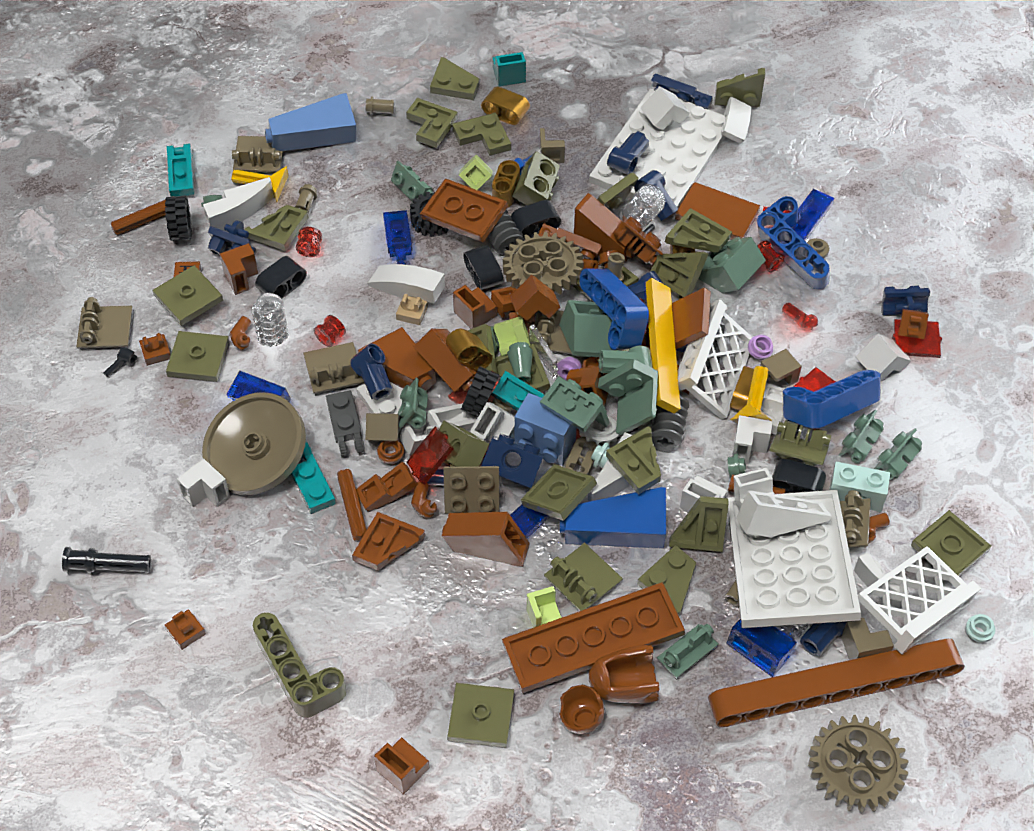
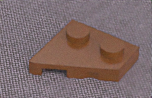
(386, 541)

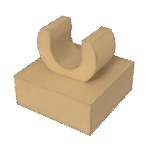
(411, 310)

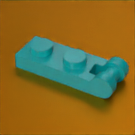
(180, 170)
(312, 483)

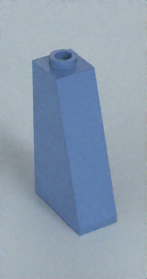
(313, 125)

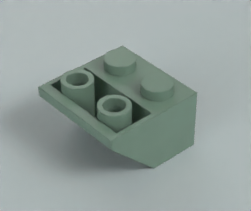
(732, 265)
(585, 328)

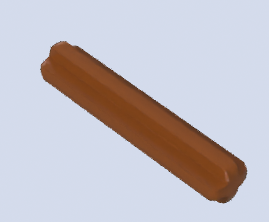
(139, 217)
(351, 504)

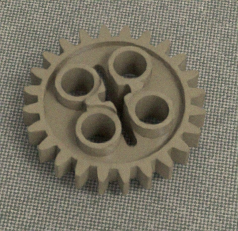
(546, 258)
(840, 779)

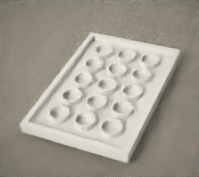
(676, 152)
(796, 574)

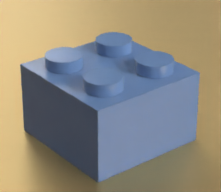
(544, 430)

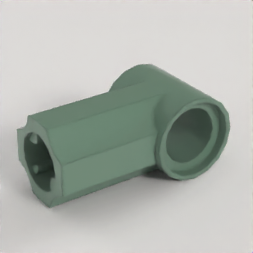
(612, 359)

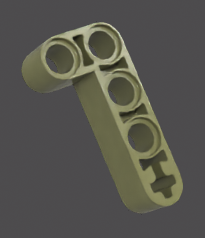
(289, 663)

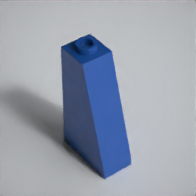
(619, 521)

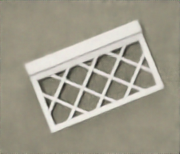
(697, 352)
(932, 612)

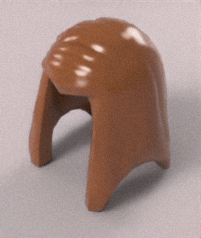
(626, 676)

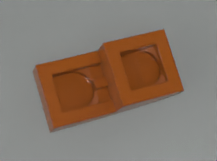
(381, 491)

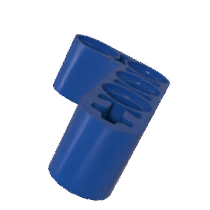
(797, 246)
(624, 308)
(833, 401)

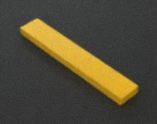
(663, 344)

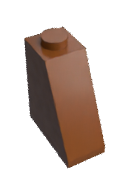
(598, 224)
(442, 360)
(403, 361)
(486, 536)

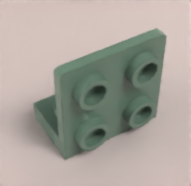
(636, 393)
(574, 405)

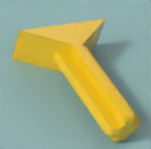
(277, 179)
(755, 397)

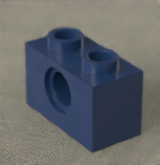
(522, 473)

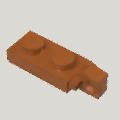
(588, 248)

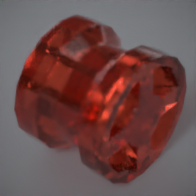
(309, 241)
(329, 330)

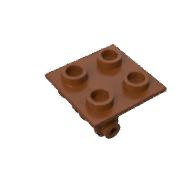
(651, 241)

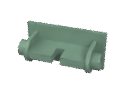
(409, 182)
(413, 405)
(855, 442)
(904, 446)
(688, 650)

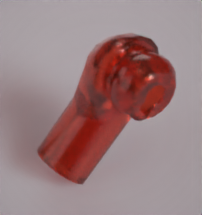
(805, 321)

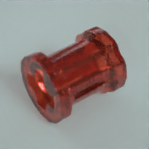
(773, 259)

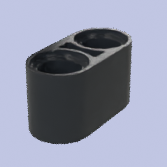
(532, 217)
(483, 267)
(281, 277)
(797, 477)

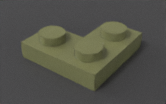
(435, 120)
(484, 128)

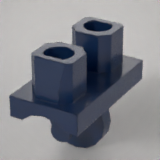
(233, 238)
(912, 298)

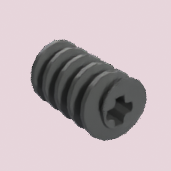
(504, 234)
(669, 427)

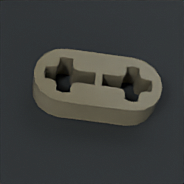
(575, 457)

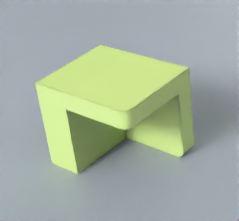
(475, 173)
(511, 332)
(542, 606)

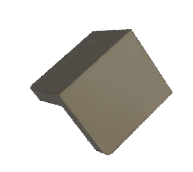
(552, 148)
(783, 366)
(381, 426)

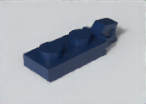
(682, 91)

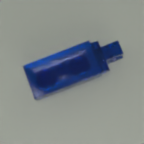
(398, 235)

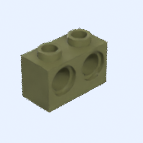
(536, 179)
(467, 446)

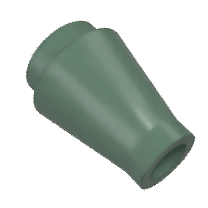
(521, 359)

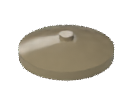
(255, 442)

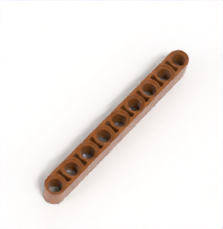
(834, 682)

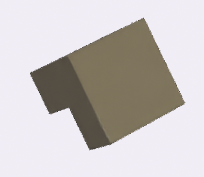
(862, 643)

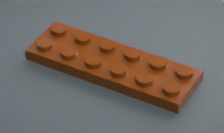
(581, 638)

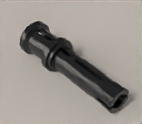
(93, 561)

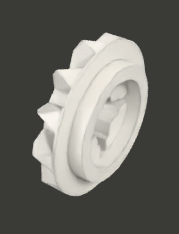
(608, 435)

